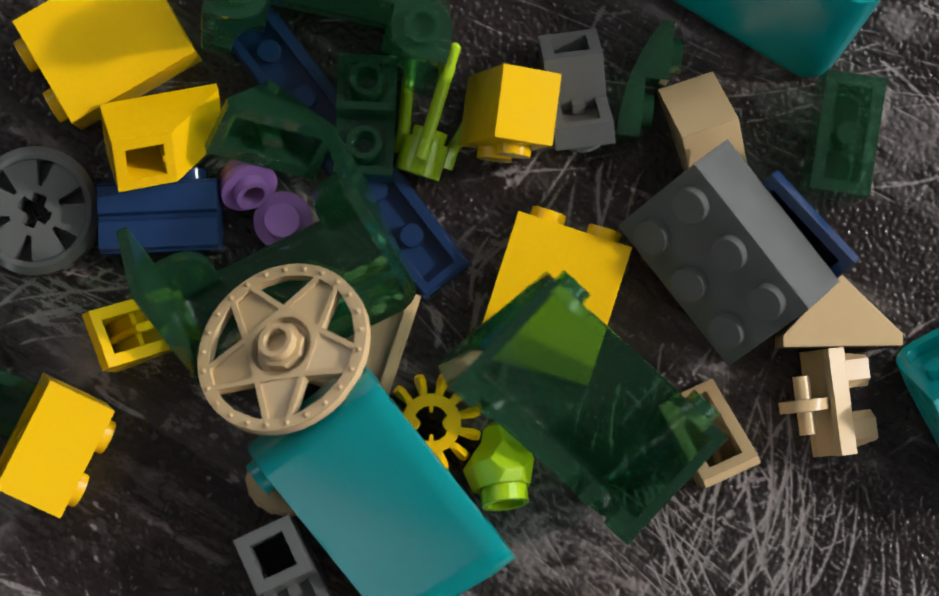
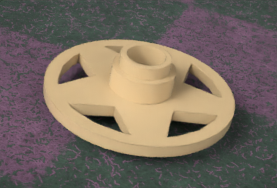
(283, 349)

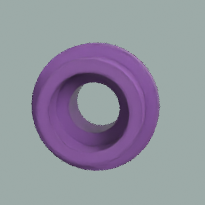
(246, 185)

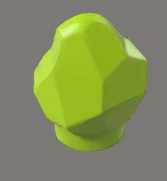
(500, 470)

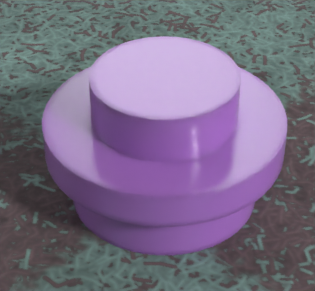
(281, 217)

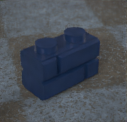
(163, 216)

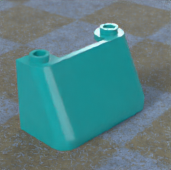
(793, 33)
(380, 498)

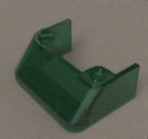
(348, 240)

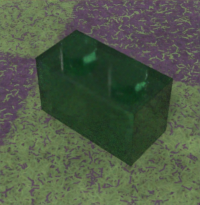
(843, 136)

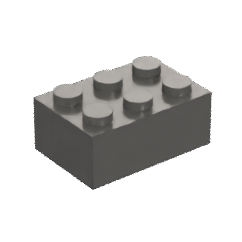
(728, 253)

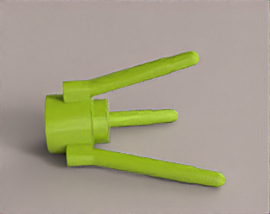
(424, 149)

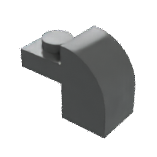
(583, 107)
(281, 560)

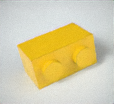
(509, 112)
(54, 445)

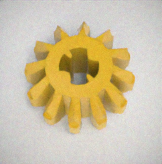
(451, 422)

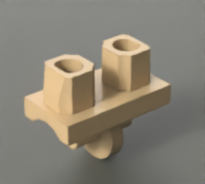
(825, 402)

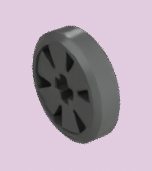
(70, 198)

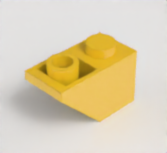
(158, 135)

